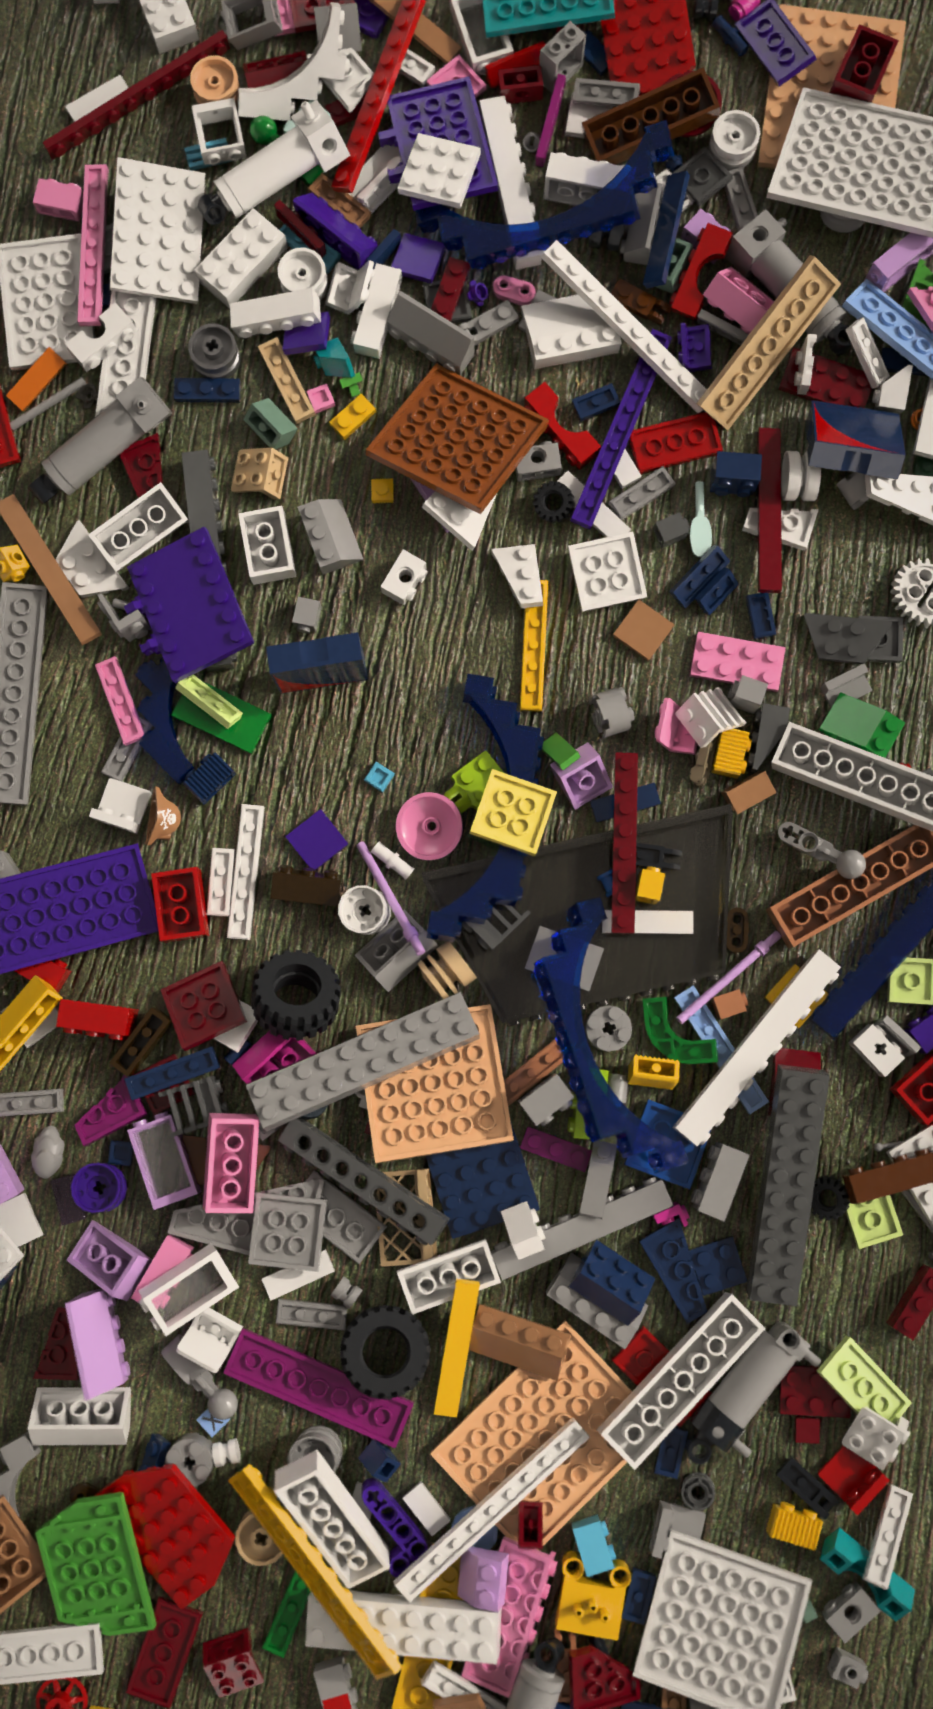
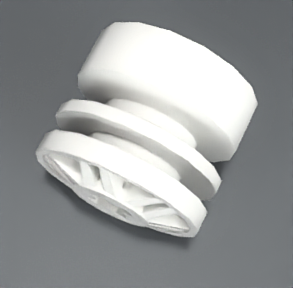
(351, 910)

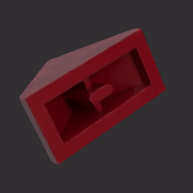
(530, 1525)

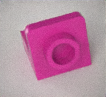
(667, 1215)

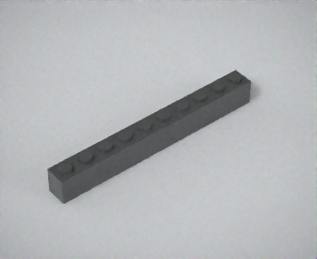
(203, 511)

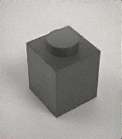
(671, 530)

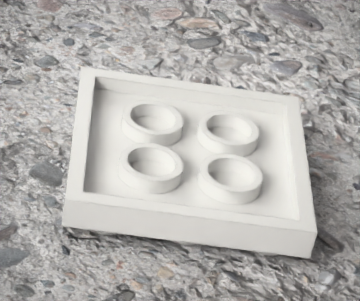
(439, 170)
(607, 571)

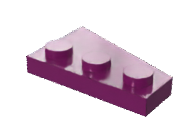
(110, 1114)

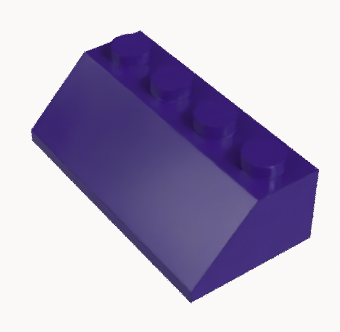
(335, 229)

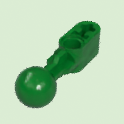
(264, 131)

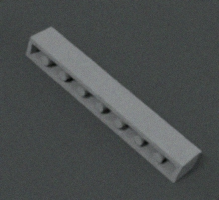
(579, 1229)

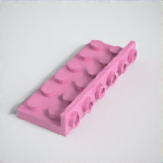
(525, 1589)

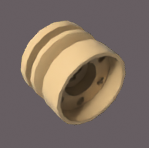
(446, 970)

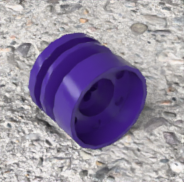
(89, 1178)

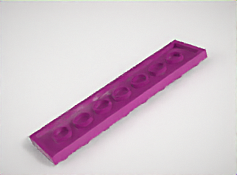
(315, 1387)

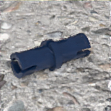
(730, 36)

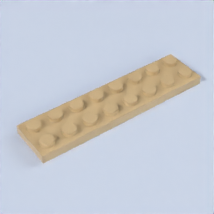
(769, 342)

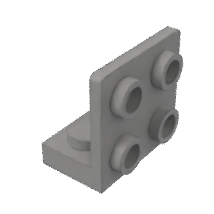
(677, 1518)

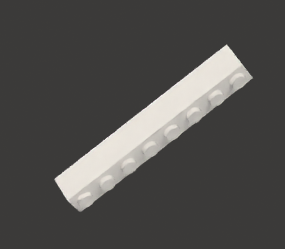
(509, 171)

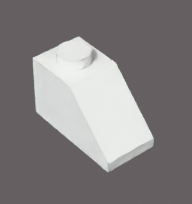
(893, 393)

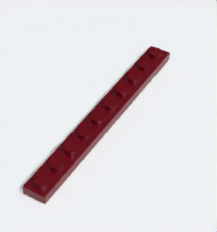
(134, 96)

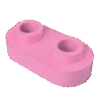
(513, 290)

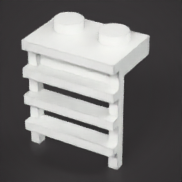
(708, 715)

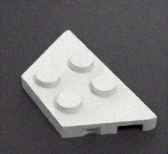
(356, 82)
(87, 566)

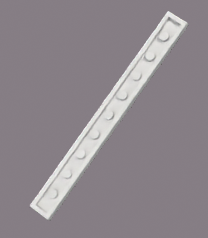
(624, 324)
(491, 1509)

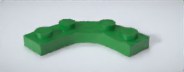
(668, 1042)

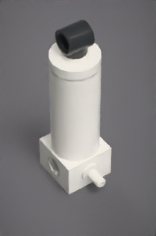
(309, 143)

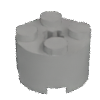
(854, 489)
(611, 712)
(613, 1016)
(197, 1448)

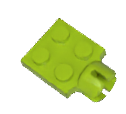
(471, 782)

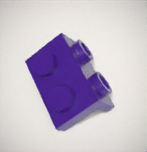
(696, 347)

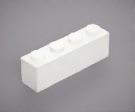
(275, 313)
(373, 318)

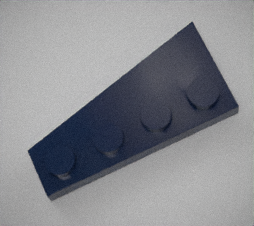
(673, 1263)

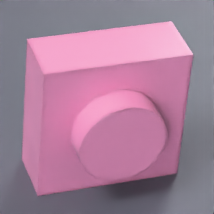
(321, 398)

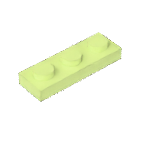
(209, 701)

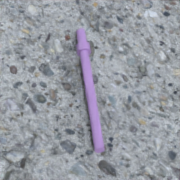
(409, 932)
(760, 949)

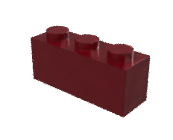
(914, 1304)

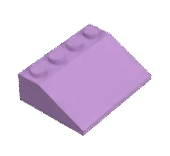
(97, 1342)

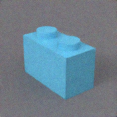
(592, 1545)

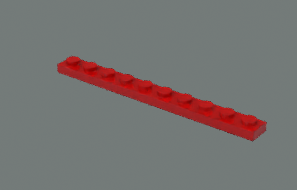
(378, 95)

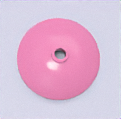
(414, 828)

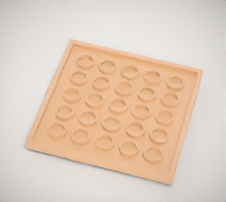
(443, 1102)

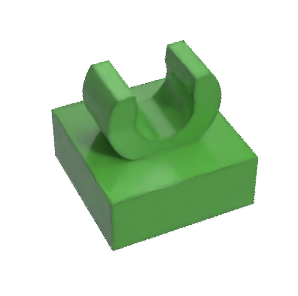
(351, 383)

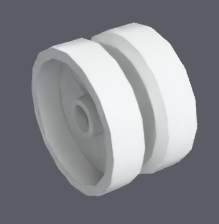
(734, 139)
(303, 270)
(799, 477)

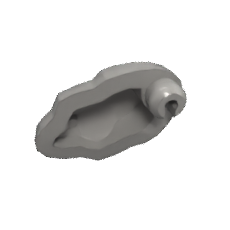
(47, 1152)

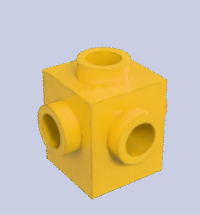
(12, 564)

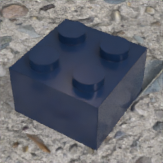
(735, 473)

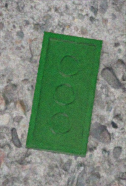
(243, 734)

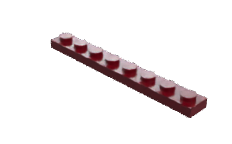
(624, 843)

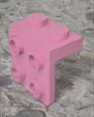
(671, 731)

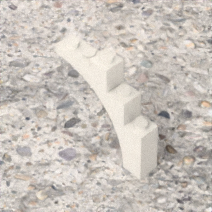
(304, 83)

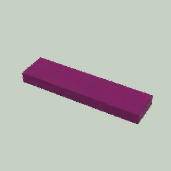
(550, 120)

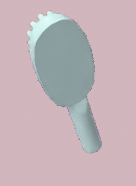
(700, 527)

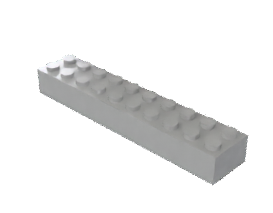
(362, 1062)

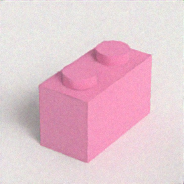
(59, 199)

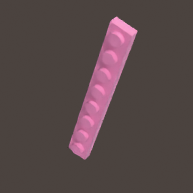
(92, 245)

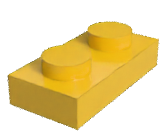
(352, 416)

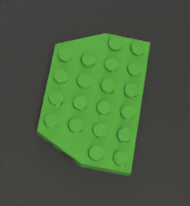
(96, 1566)

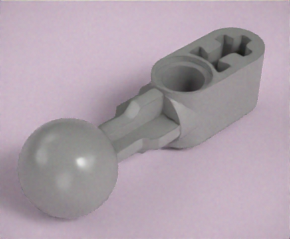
(848, 863)
(221, 1402)

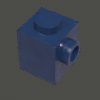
(379, 1460)

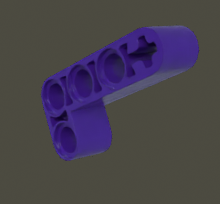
(390, 1522)

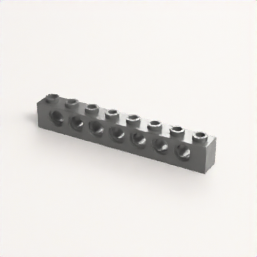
(434, 1219)

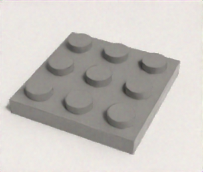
(287, 1231)

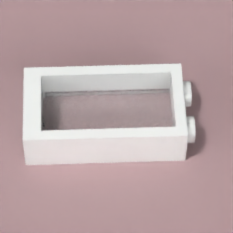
(470, 24)
(187, 1290)

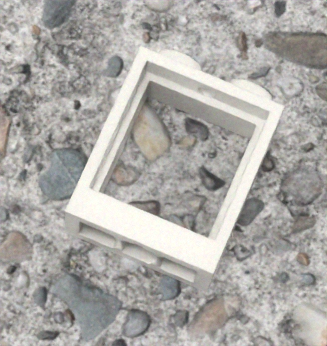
(216, 112)

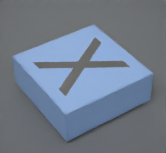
(210, 1423)

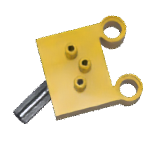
(591, 1604)

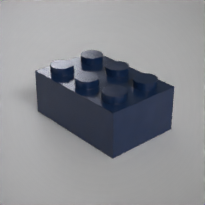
(612, 1283)

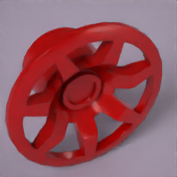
(61, 1699)

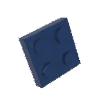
(717, 1265)

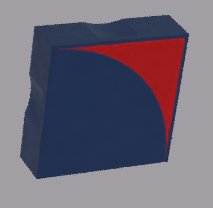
(855, 440)
(317, 663)

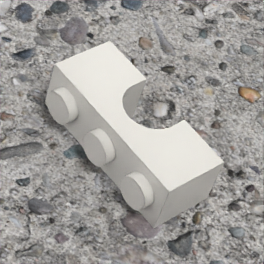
(91, 351)

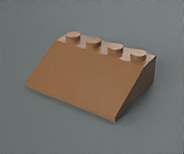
(19, 1557)

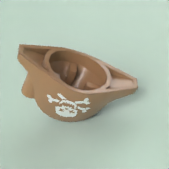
(163, 818)

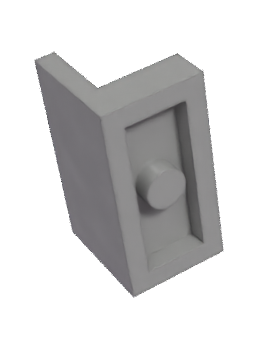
(850, 683)

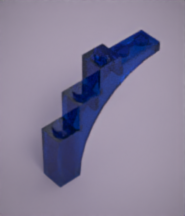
(157, 709)

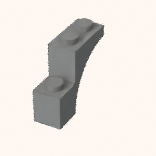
(15, 1456)

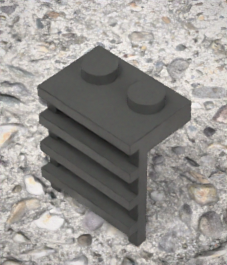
(488, 935)
(209, 1098)

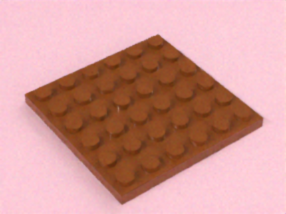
(457, 438)

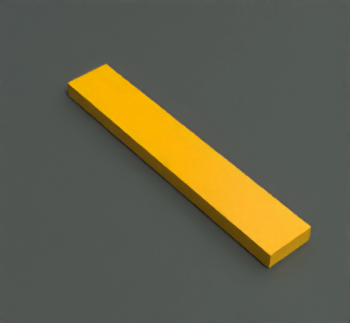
(534, 655)
(456, 1347)

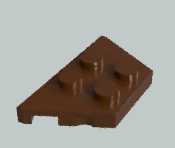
(196, 1150)

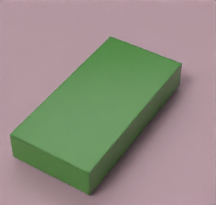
(560, 751)

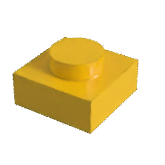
(382, 490)

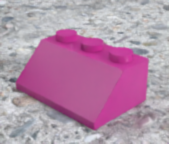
(270, 1056)

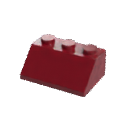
(272, 69)

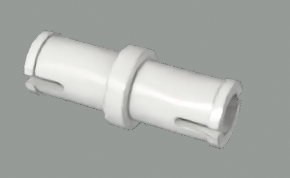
(392, 860)

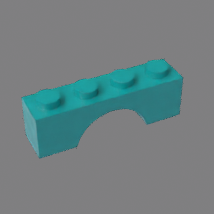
(846, 1554)

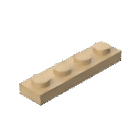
(286, 380)

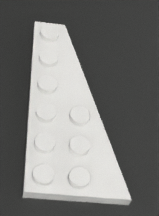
(456, 518)

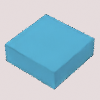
(379, 777)

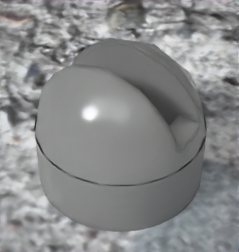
(526, 141)

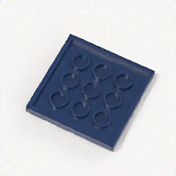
(481, 1184)

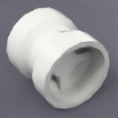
(226, 1452)

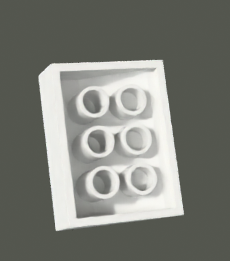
(566, 332)

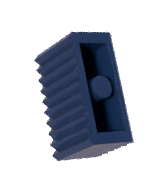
(209, 777)

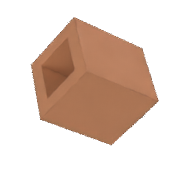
(729, 1004)

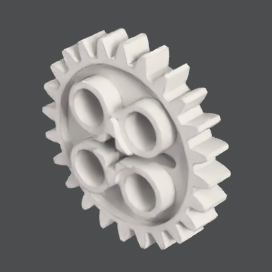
(908, 582)

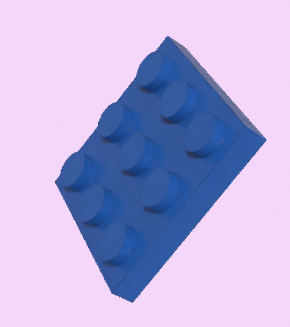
(662, 1119)

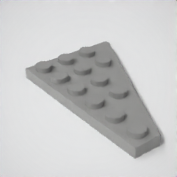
(231, 1230)

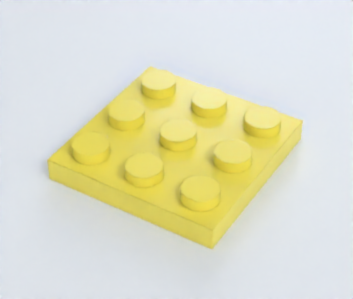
(513, 812)

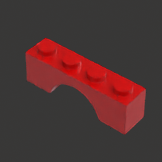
(712, 245)
(578, 446)

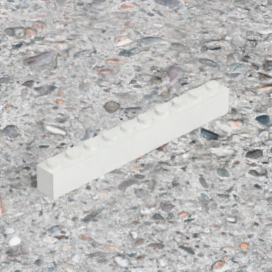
(756, 1048)

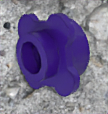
(477, 292)

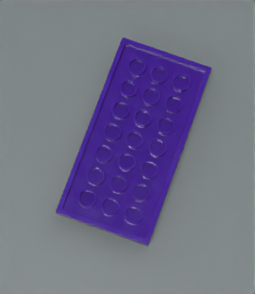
(74, 908)

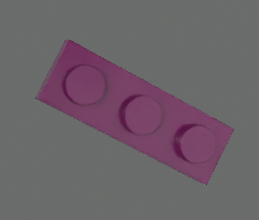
(556, 1149)

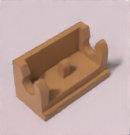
(749, 791)

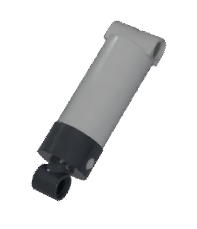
(745, 1389)

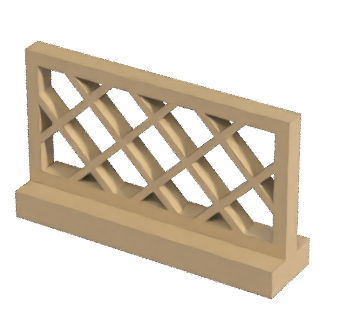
(423, 1190)

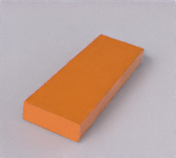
(36, 379)

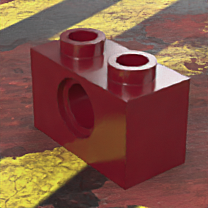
(521, 84)

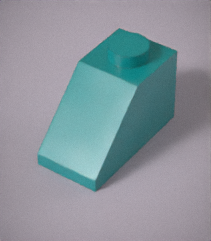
(334, 360)

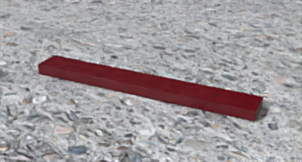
(769, 511)

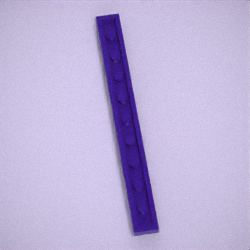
(616, 439)

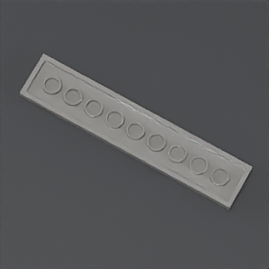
(21, 651)

